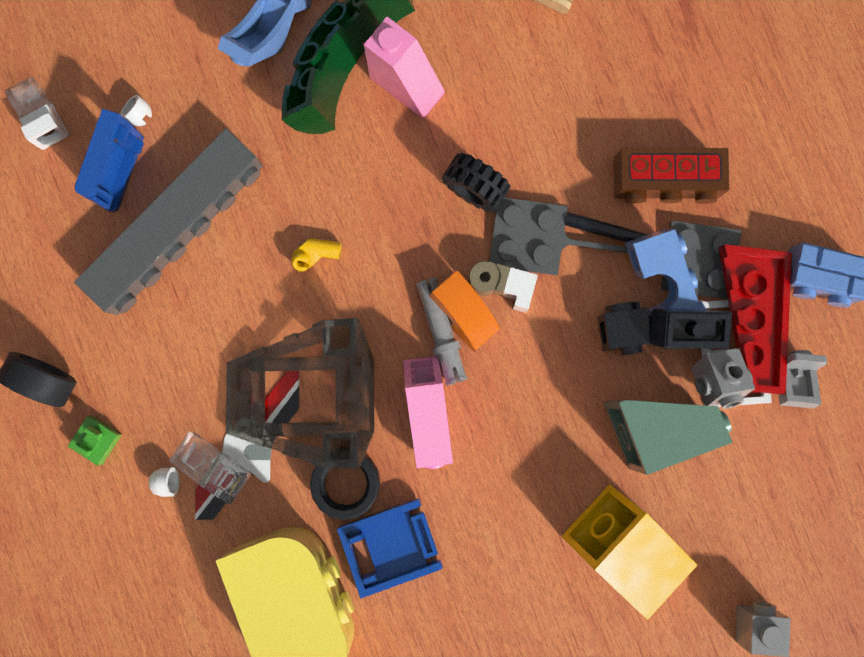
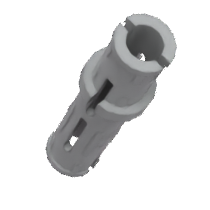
(445, 345)

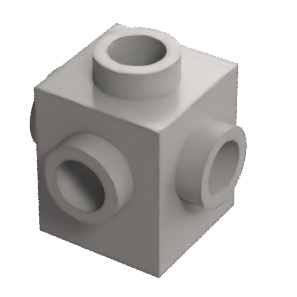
(723, 378)

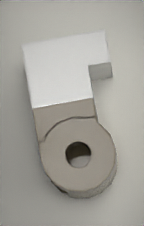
(504, 281)

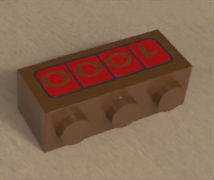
(671, 174)

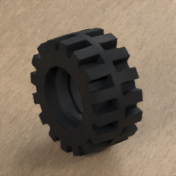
(476, 182)

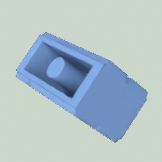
(827, 274)

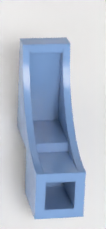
(261, 31)

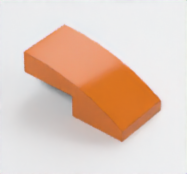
(466, 310)

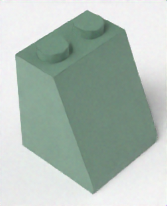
(666, 433)

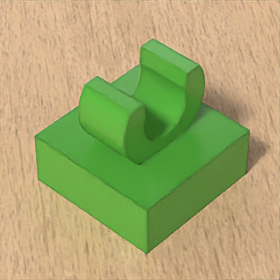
(94, 440)

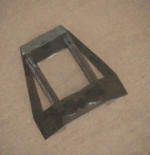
(344, 351)

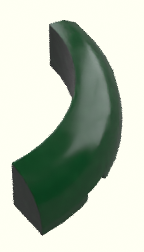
(329, 57)

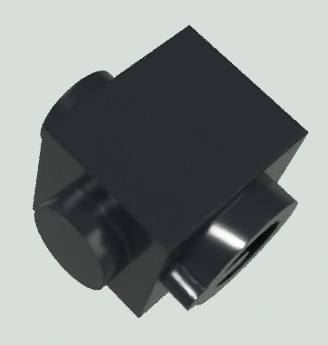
(625, 328)

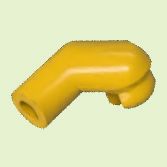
(312, 250)

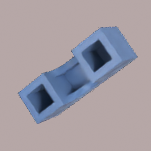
(664, 255)

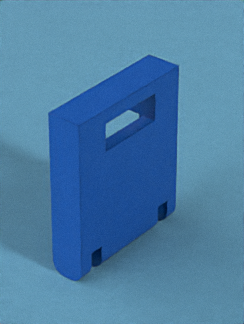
(107, 163)
(396, 546)

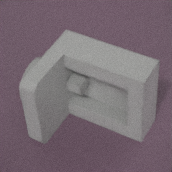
(802, 379)

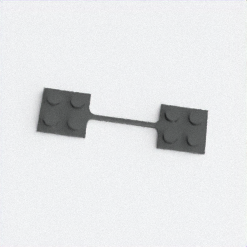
(533, 236)

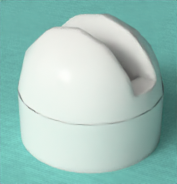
(135, 110)
(164, 482)

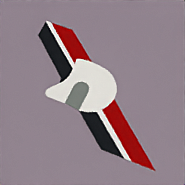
(279, 408)

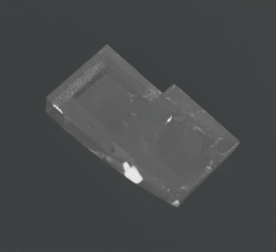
(210, 468)

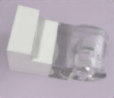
(36, 113)

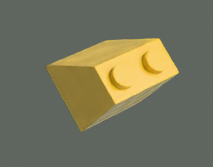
(629, 551)

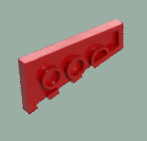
(760, 305)

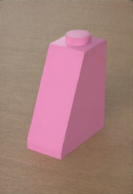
(402, 68)
(427, 412)

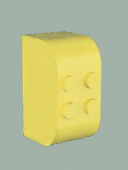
(288, 596)

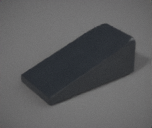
(690, 328)

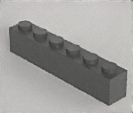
(170, 224)

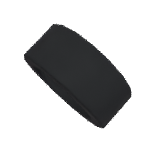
(36, 379)
(349, 511)

